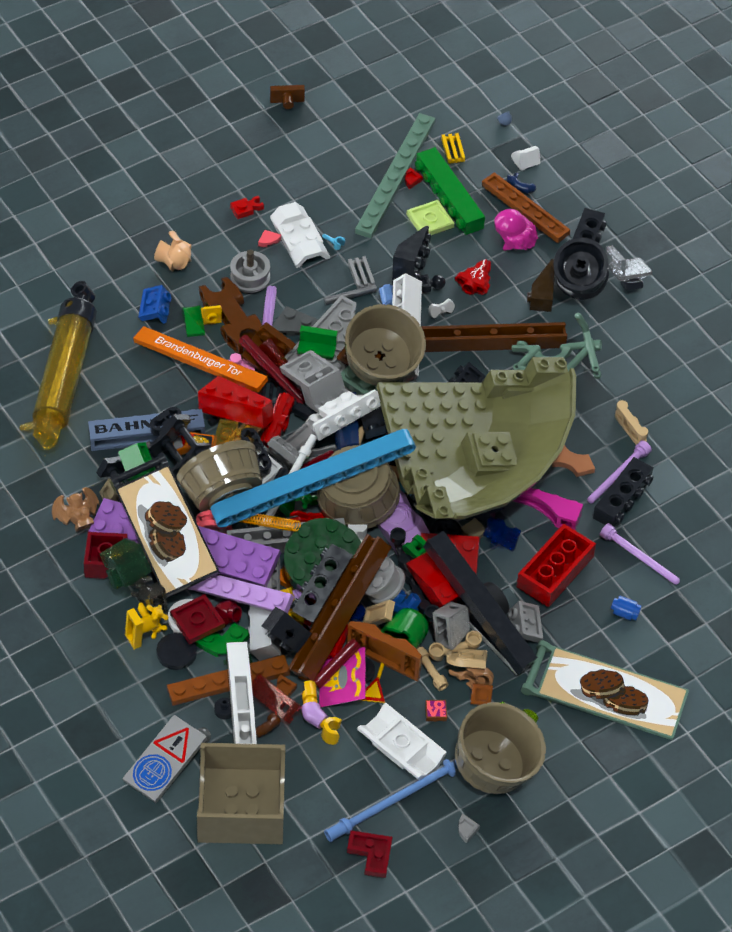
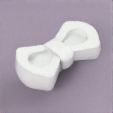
(435, 309)

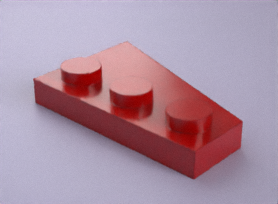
(466, 545)

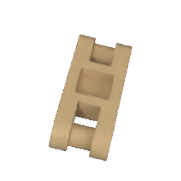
(630, 423)

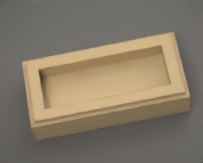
(379, 613)

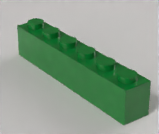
(450, 191)

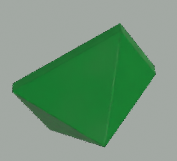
(193, 321)

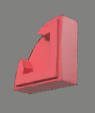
(269, 238)

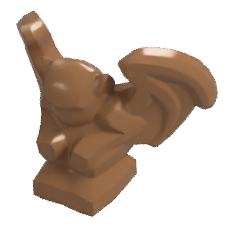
(78, 510)

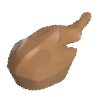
(474, 675)

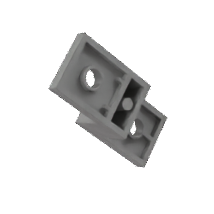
(317, 377)

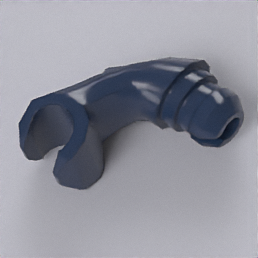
(522, 187)

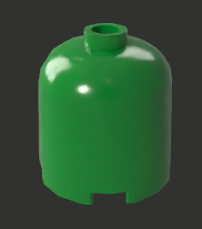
(408, 625)

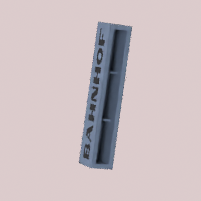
(133, 430)

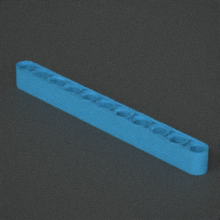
(312, 478)

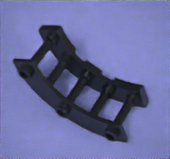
(169, 433)

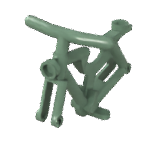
(588, 347)

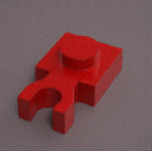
(244, 208)

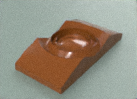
(385, 649)

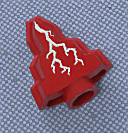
(475, 278)

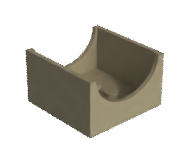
(241, 793)

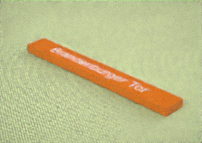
(200, 359)

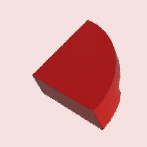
(412, 178)

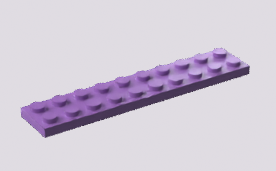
(232, 555)

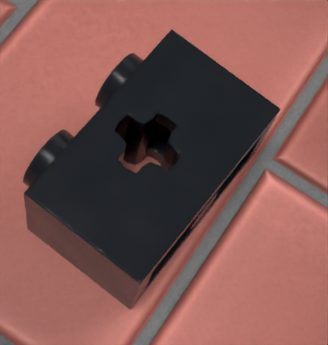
(286, 630)

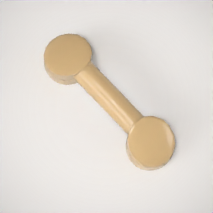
(472, 641)

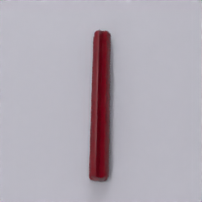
(271, 368)

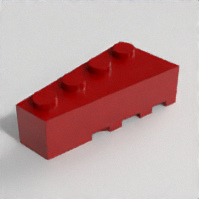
(235, 403)

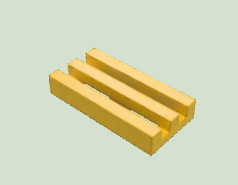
(451, 139)

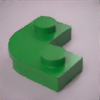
(216, 644)

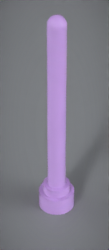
(641, 450)
(609, 533)

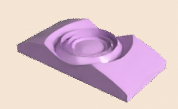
(404, 518)

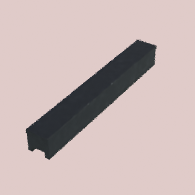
(480, 602)

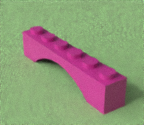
(555, 508)

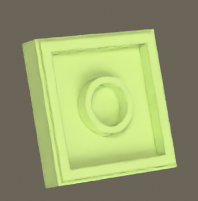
(432, 215)

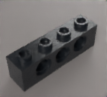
(591, 225)
(623, 492)
(309, 613)

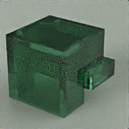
(125, 563)

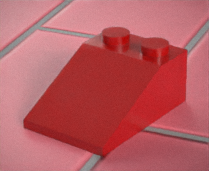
(432, 581)

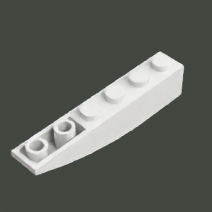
(407, 296)
(241, 693)

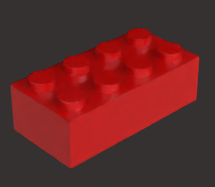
(556, 565)

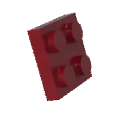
(197, 619)

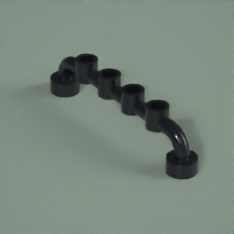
(398, 537)

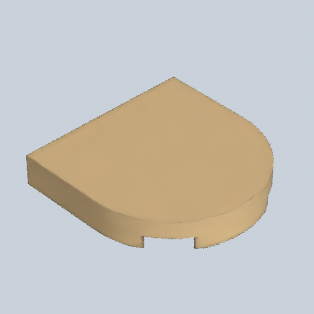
(467, 658)

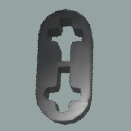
(162, 419)

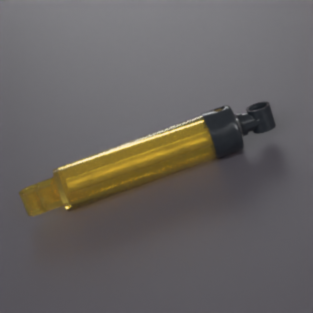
(63, 365)

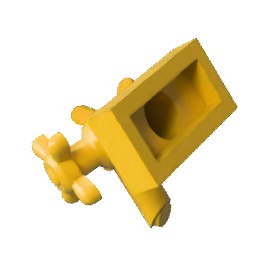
(137, 626)

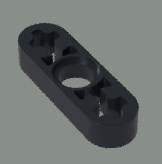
(266, 462)

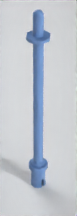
(346, 825)

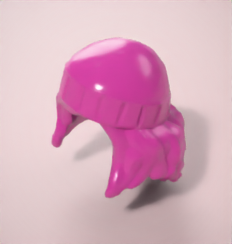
(515, 230)

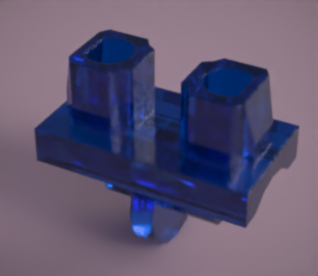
(502, 534)

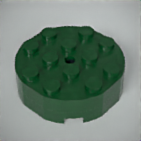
(307, 545)

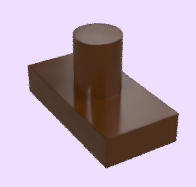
(287, 95)

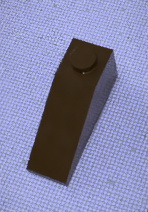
(542, 290)

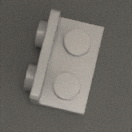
(283, 451)
(527, 620)

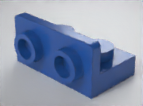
(155, 304)

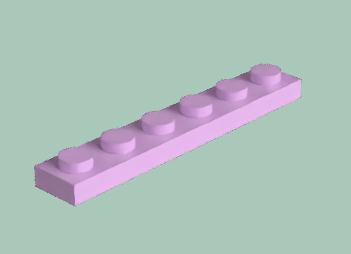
(244, 593)

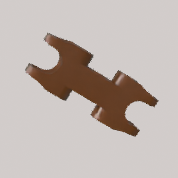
(233, 316)

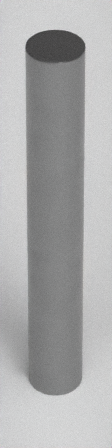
(351, 294)

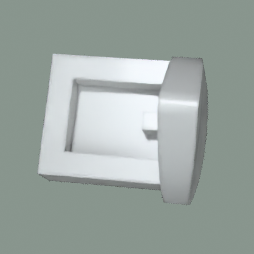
(526, 158)

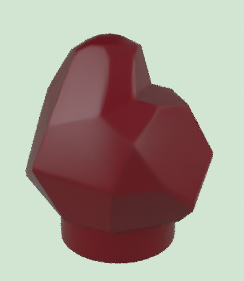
(229, 611)

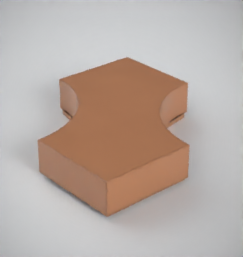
(577, 463)

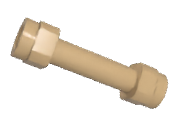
(439, 681)

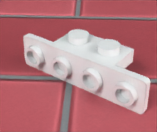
(344, 411)

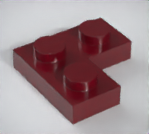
(375, 847)

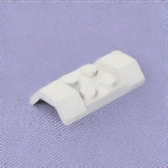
(298, 233)
(403, 742)

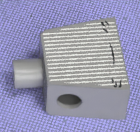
(451, 624)

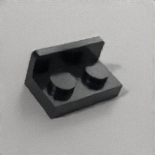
(467, 374)

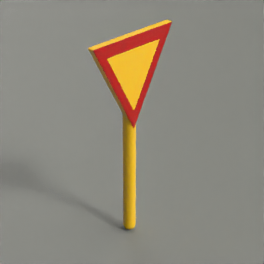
(374, 692)

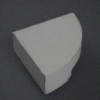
(467, 828)

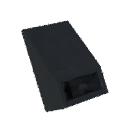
(411, 254)

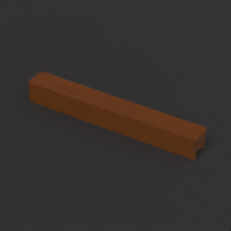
(493, 336)
(340, 607)

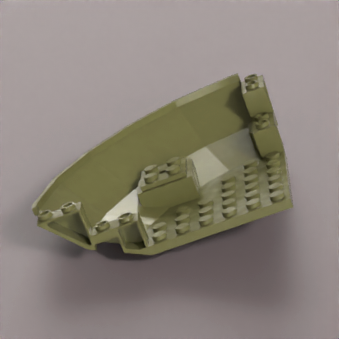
(460, 423)

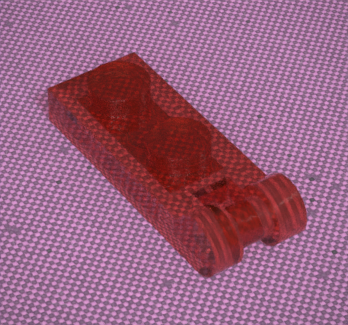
(274, 698)

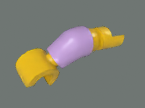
(316, 716)

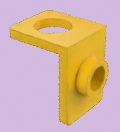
(211, 314)

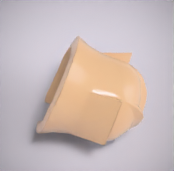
(176, 255)

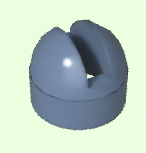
(505, 118)

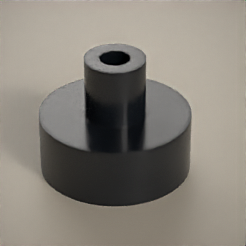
(223, 708)

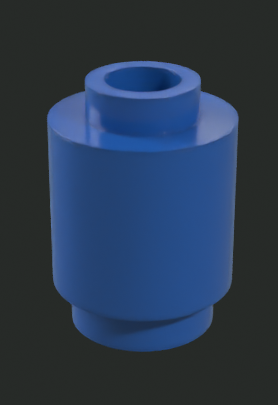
(626, 608)

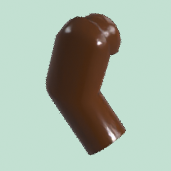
(272, 723)

